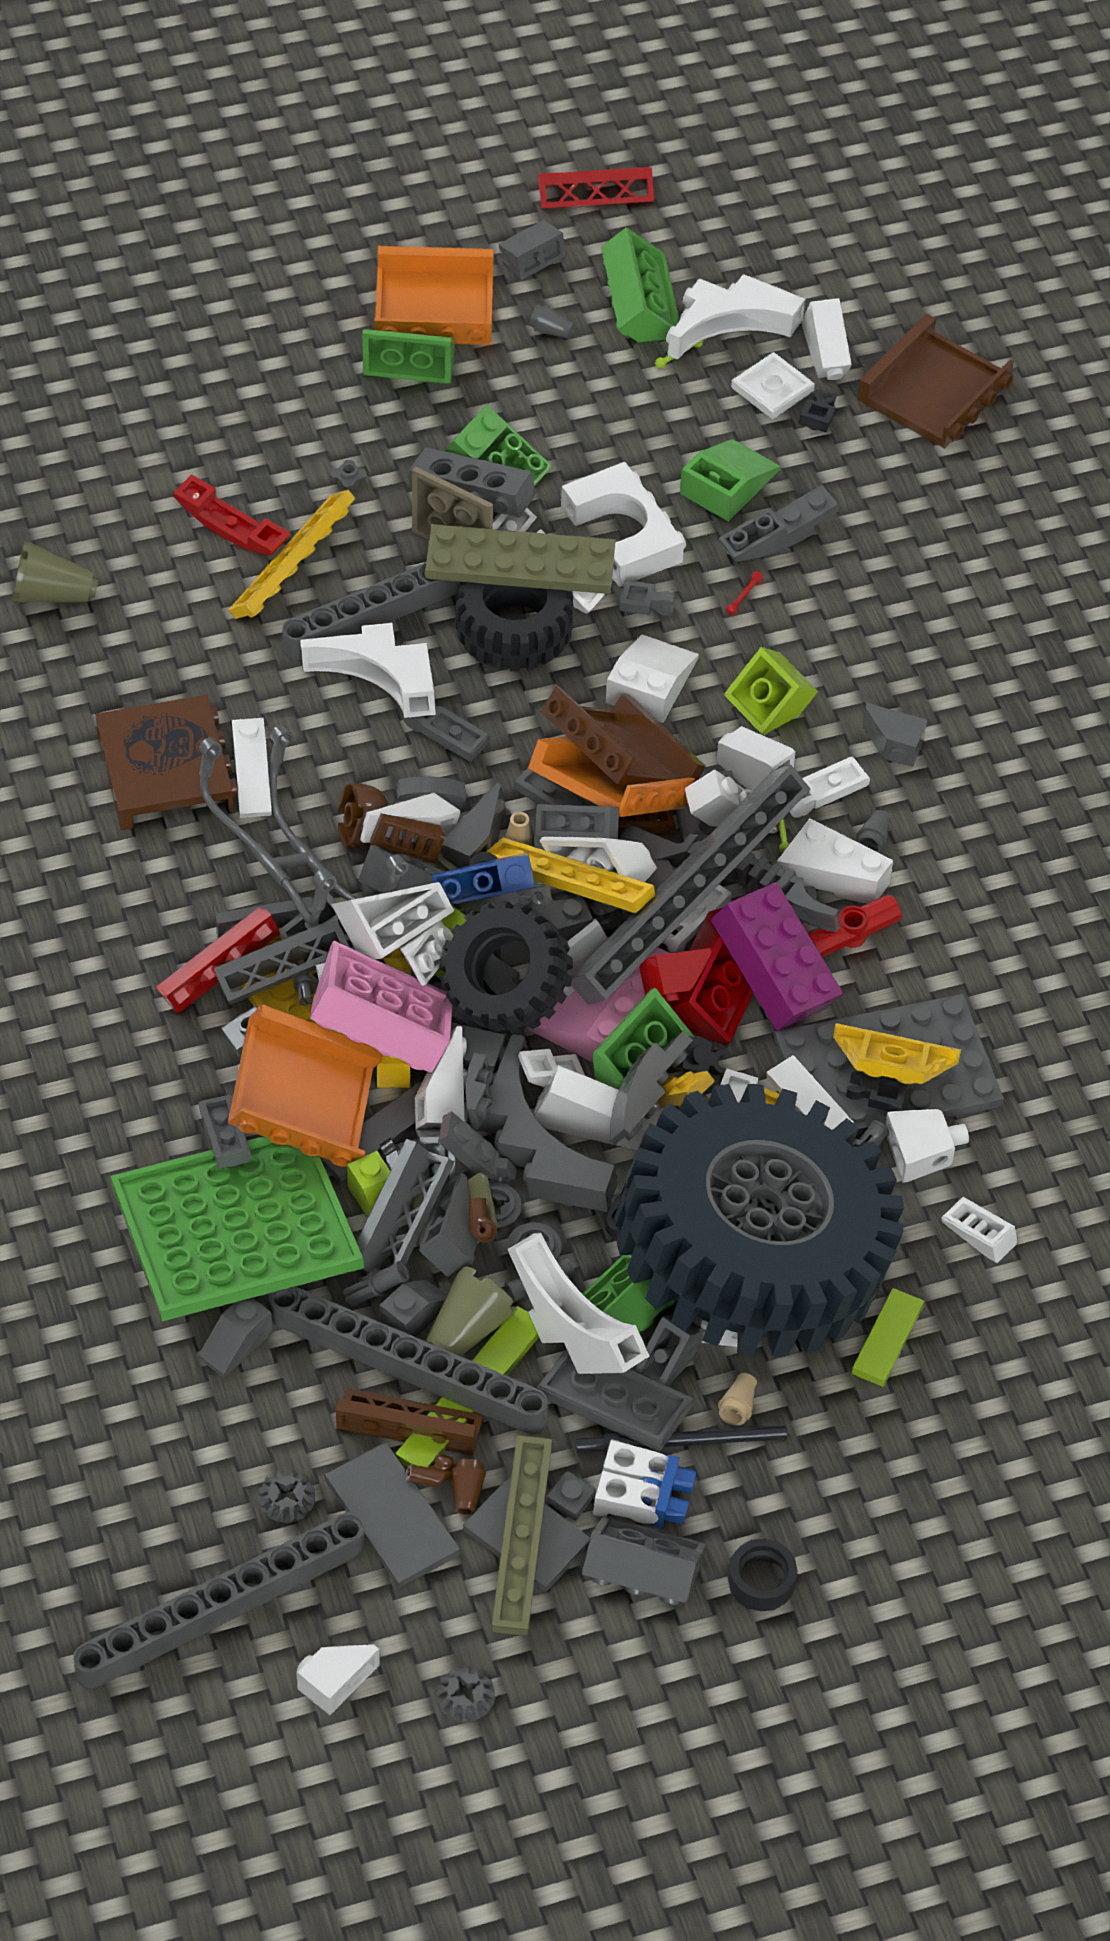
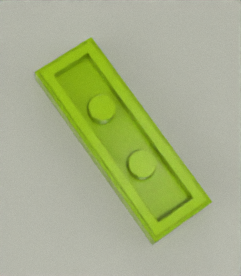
(888, 1337)

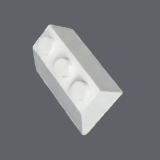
(614, 855)

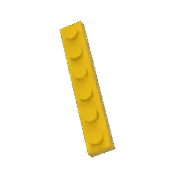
(296, 549)
(580, 877)

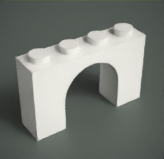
(621, 492)

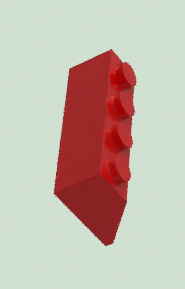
(720, 992)

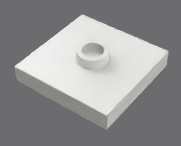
(773, 385)

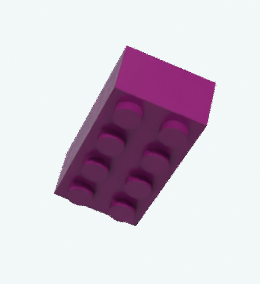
(776, 956)

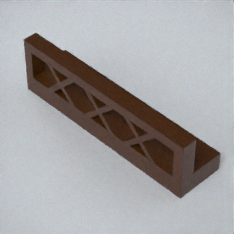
(399, 1418)

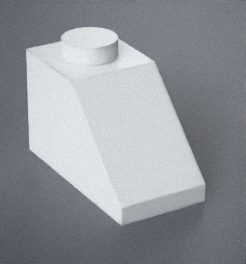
(336, 1673)

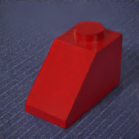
(673, 972)

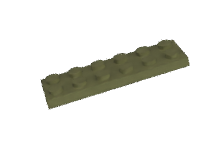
(520, 559)

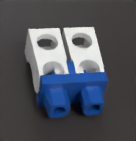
(640, 1486)

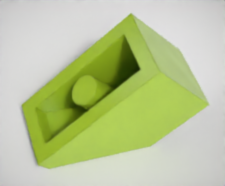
(367, 1179)

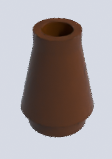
(467, 1484)

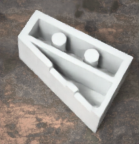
(837, 864)
(392, 918)

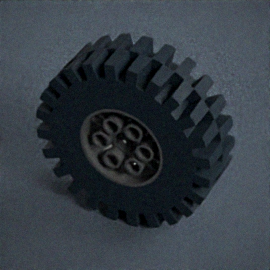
(776, 1180)

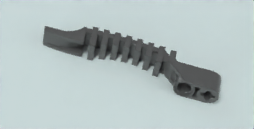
(750, 868)

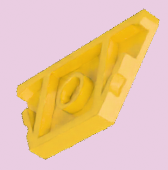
(894, 1056)

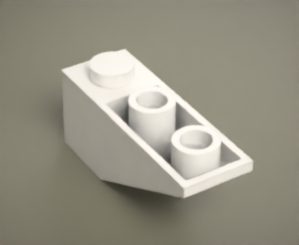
(715, 798)
(426, 808)
(425, 951)
(444, 1087)

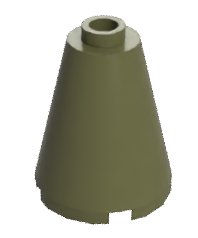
(51, 578)
(469, 1313)

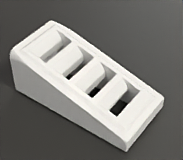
(995, 1243)

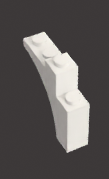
(743, 307)
(374, 657)
(565, 1315)

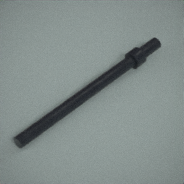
(689, 1438)

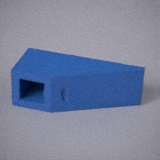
(487, 878)

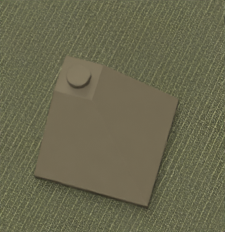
(445, 504)

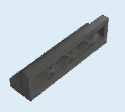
(278, 957)
(394, 1210)

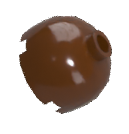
(355, 803)

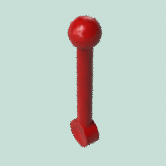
(756, 578)

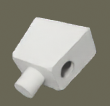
(922, 1141)

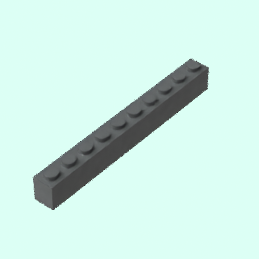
(689, 885)

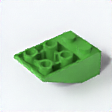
(493, 440)
(726, 477)

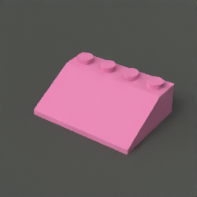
(382, 1008)
(586, 1026)

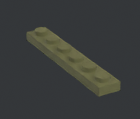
(521, 1536)

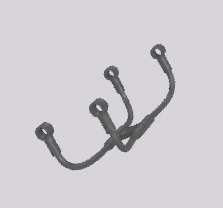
(323, 877)

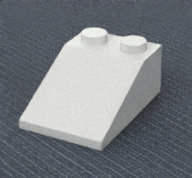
(651, 674)

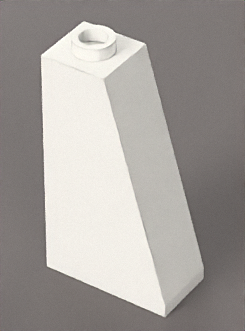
(582, 1108)

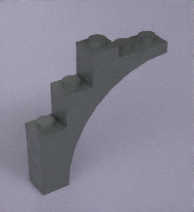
(550, 1167)

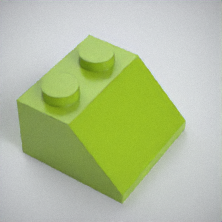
(770, 691)

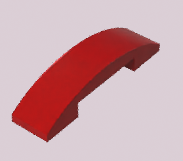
(228, 521)

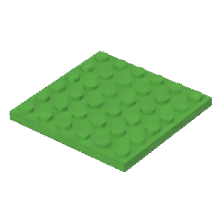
(236, 1229)

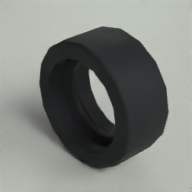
(770, 1551)

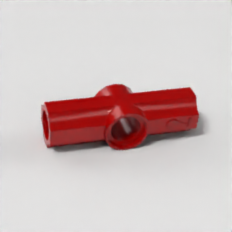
(865, 922)

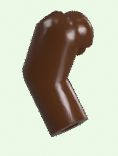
(479, 1223)
(431, 1476)

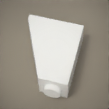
(827, 338)
(752, 756)

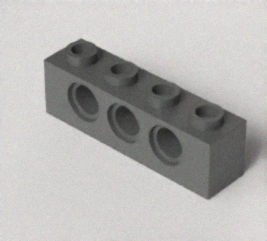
(503, 486)

